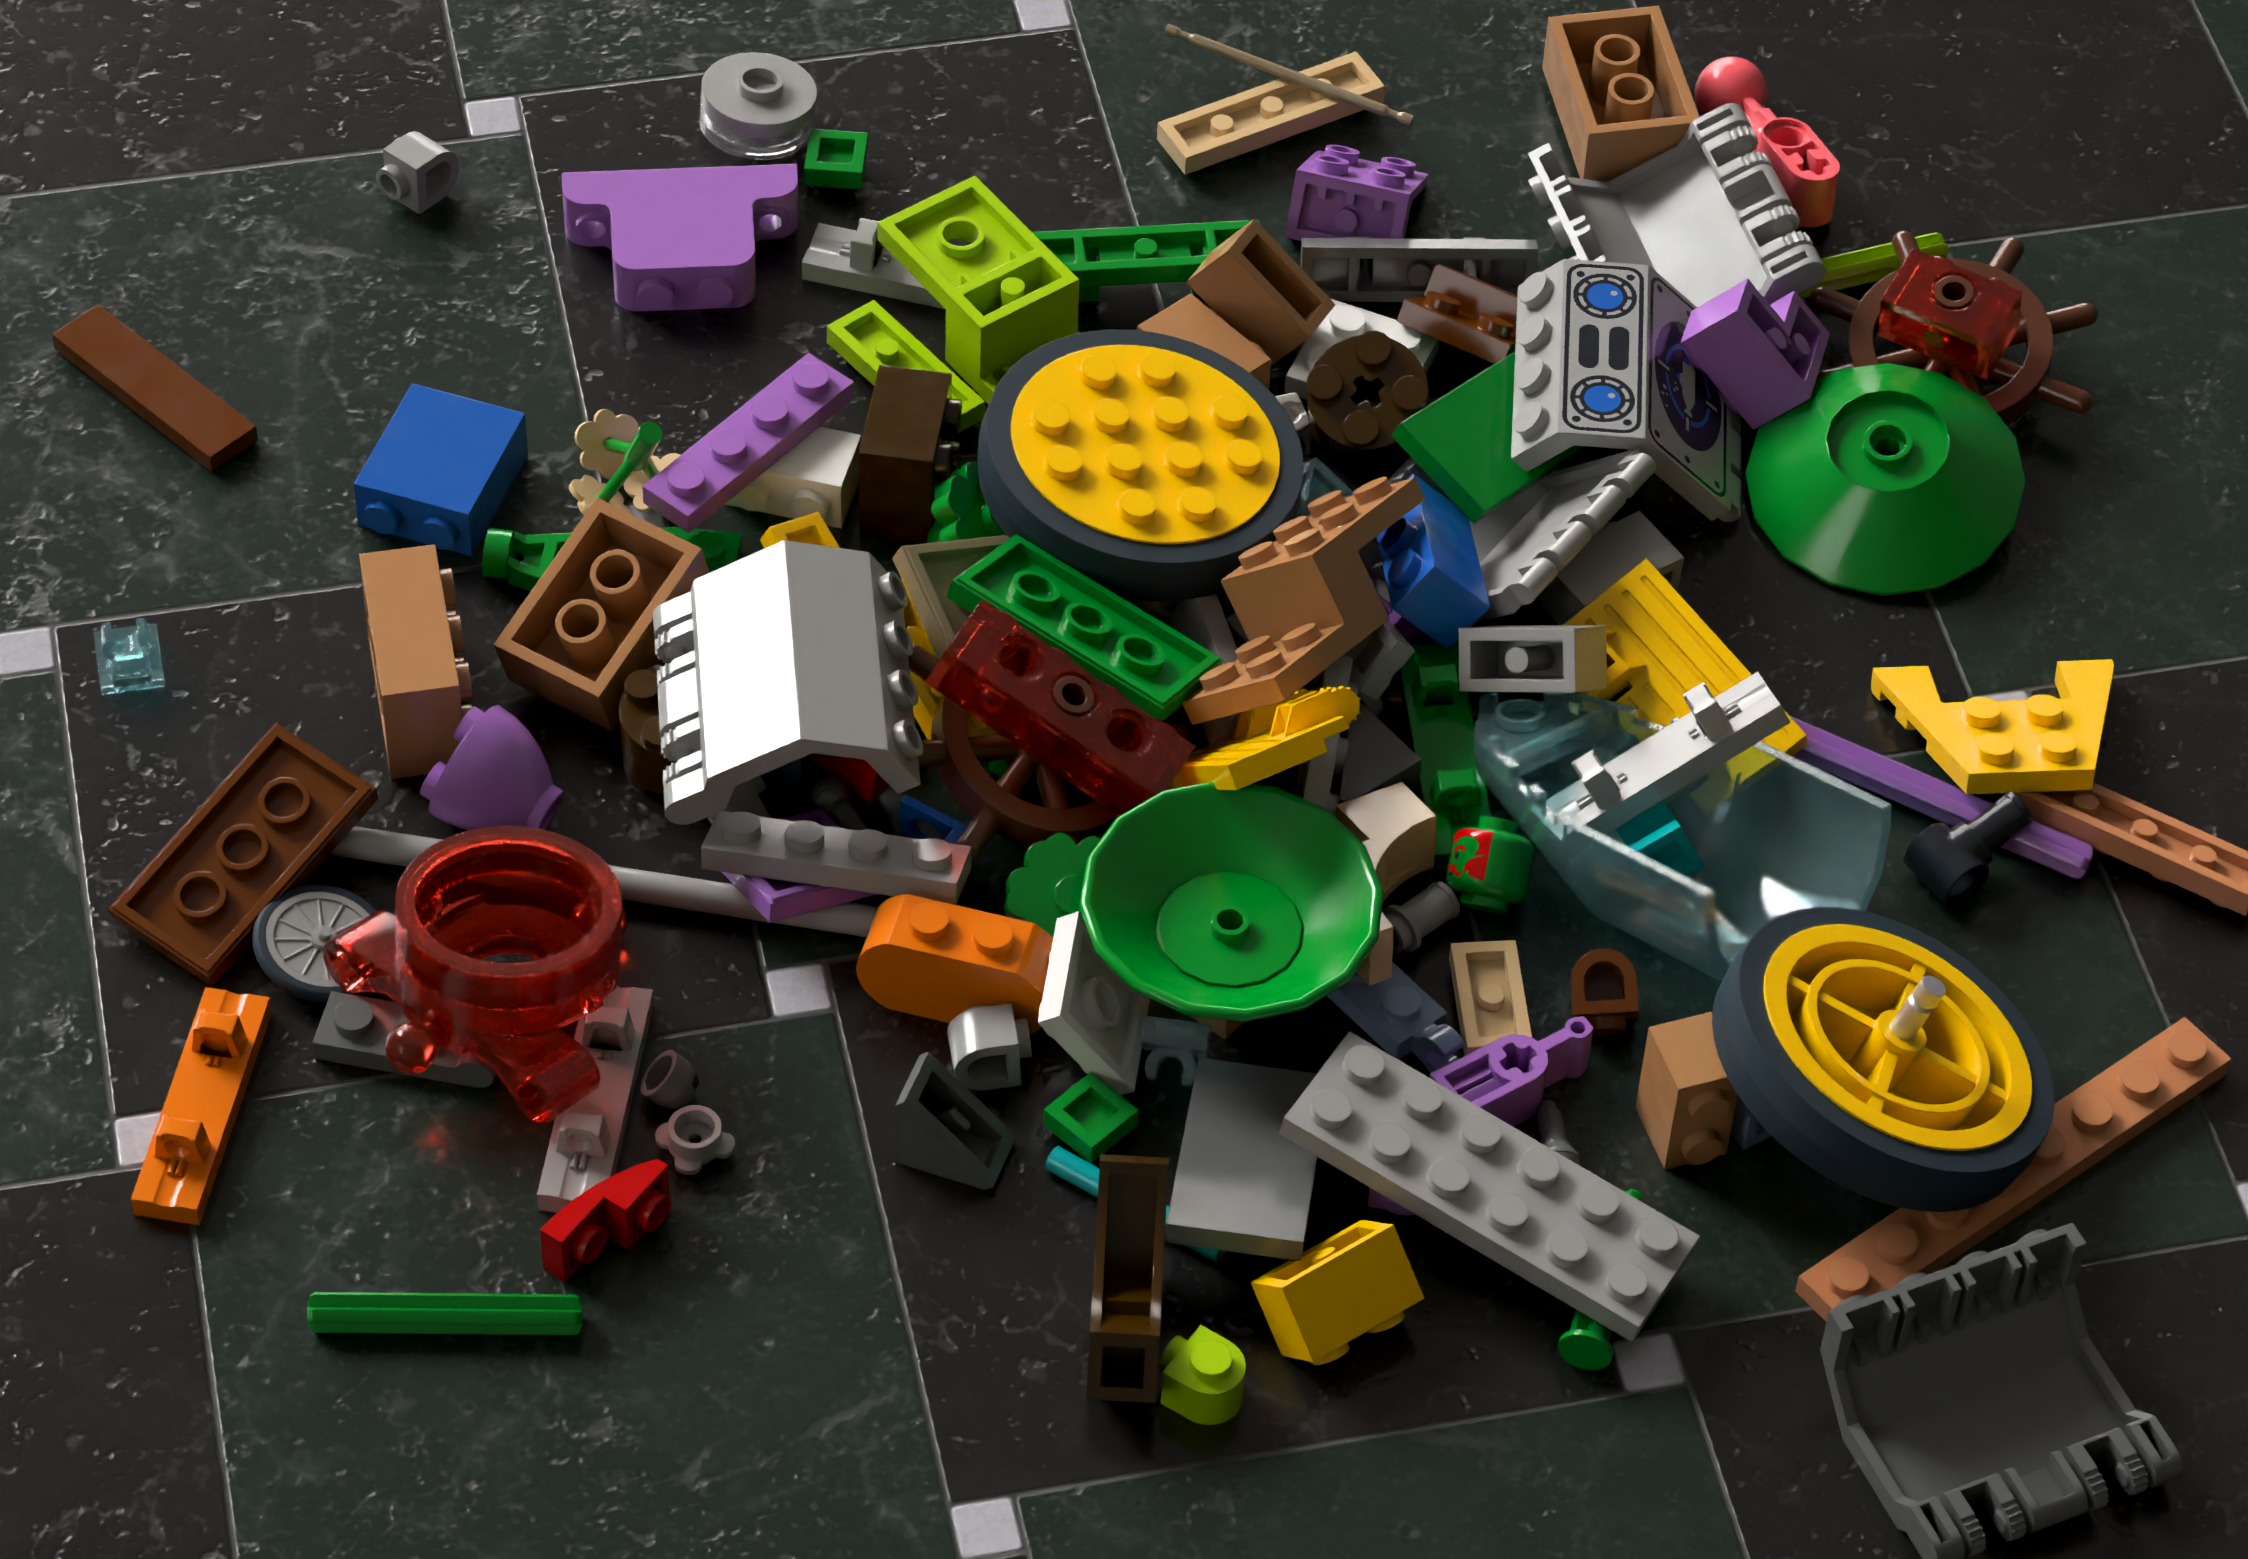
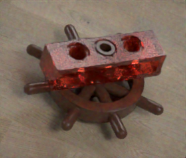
(1050, 726)

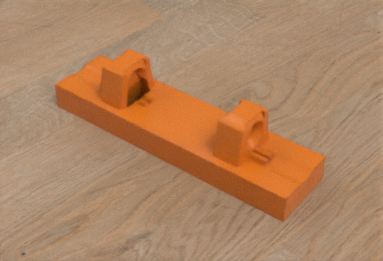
(201, 1106)

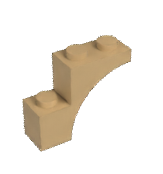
(1400, 843)

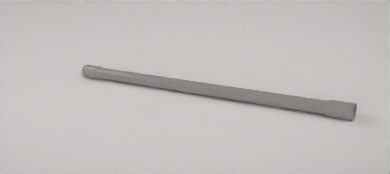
(634, 884)

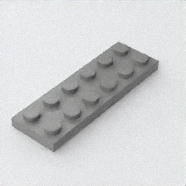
(1489, 1185)

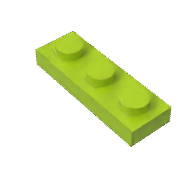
(875, 338)

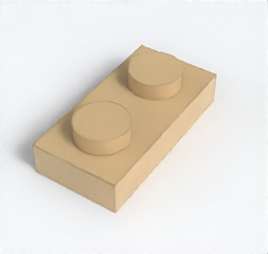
(1488, 992)

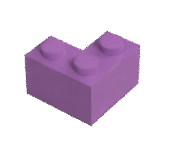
(1756, 350)

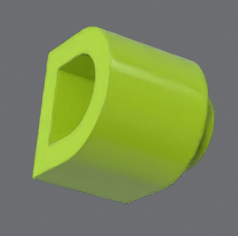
(1203, 1377)

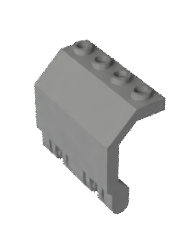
(1692, 214)
(779, 664)

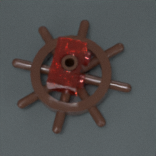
(1959, 324)

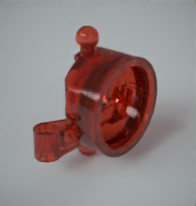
(485, 898)

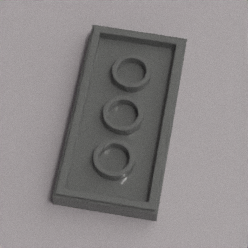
(1235, 1174)

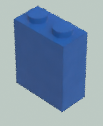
(441, 469)

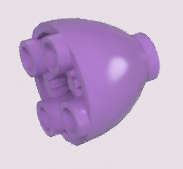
(493, 776)

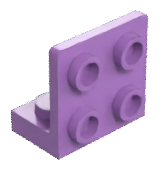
(1352, 196)

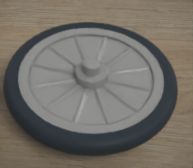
(294, 931)

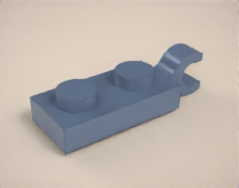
(1400, 1018)

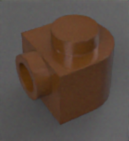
(1605, 991)

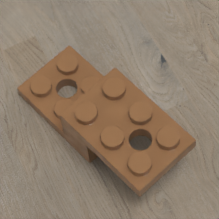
(1303, 599)

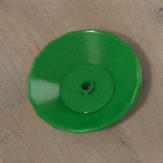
(1878, 517)
(1238, 860)

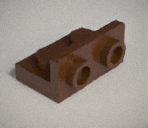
(1464, 314)

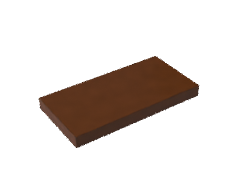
(241, 851)

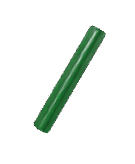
(445, 1313)

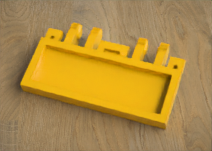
(1664, 651)
(1272, 739)

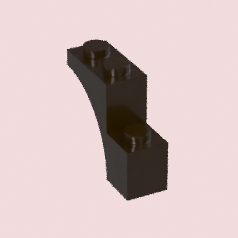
(1127, 1279)

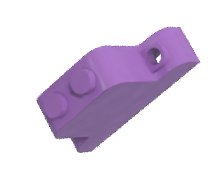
(682, 231)

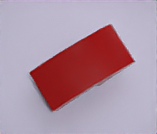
(615, 1209)

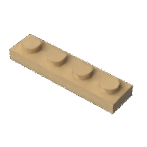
(1265, 114)

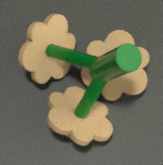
(620, 454)

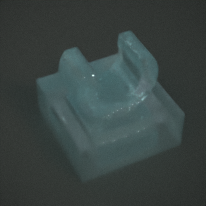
(128, 657)
(1174, 1040)

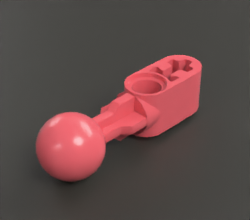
(1795, 151)

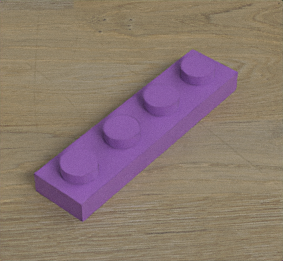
(748, 442)

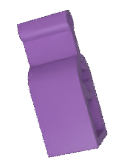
(1514, 1070)

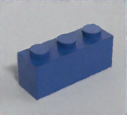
(1434, 568)

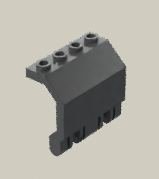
(1986, 1397)

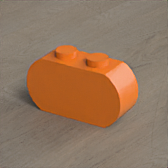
(950, 957)

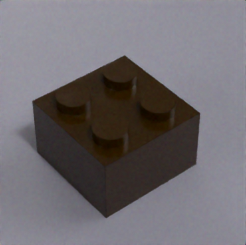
(906, 452)

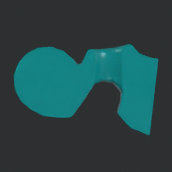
(1661, 839)

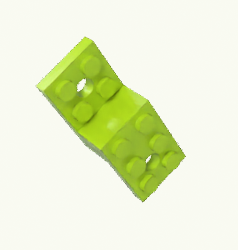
(998, 292)

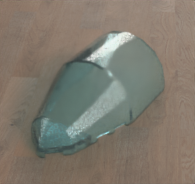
(1761, 823)

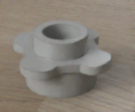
(689, 1124)

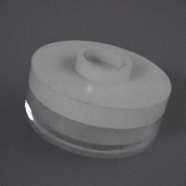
(757, 105)

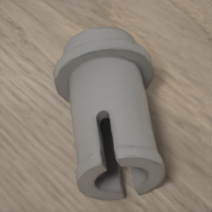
(1421, 916)

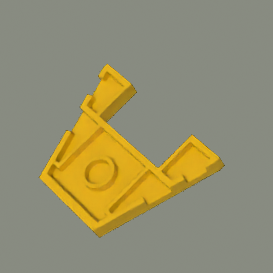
(2010, 743)

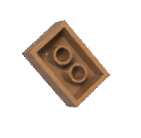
(1616, 88)
(594, 612)
(414, 656)

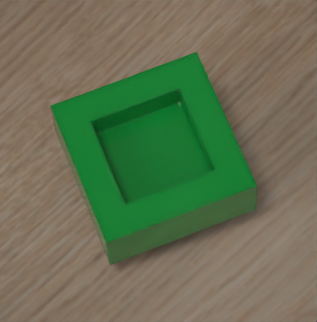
(836, 159)
(1090, 1117)

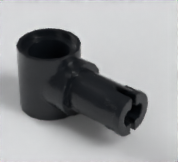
(1957, 859)

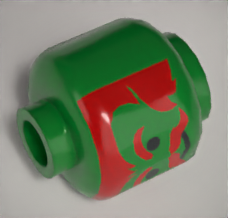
(1490, 865)

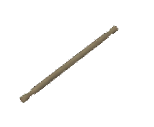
(1290, 75)

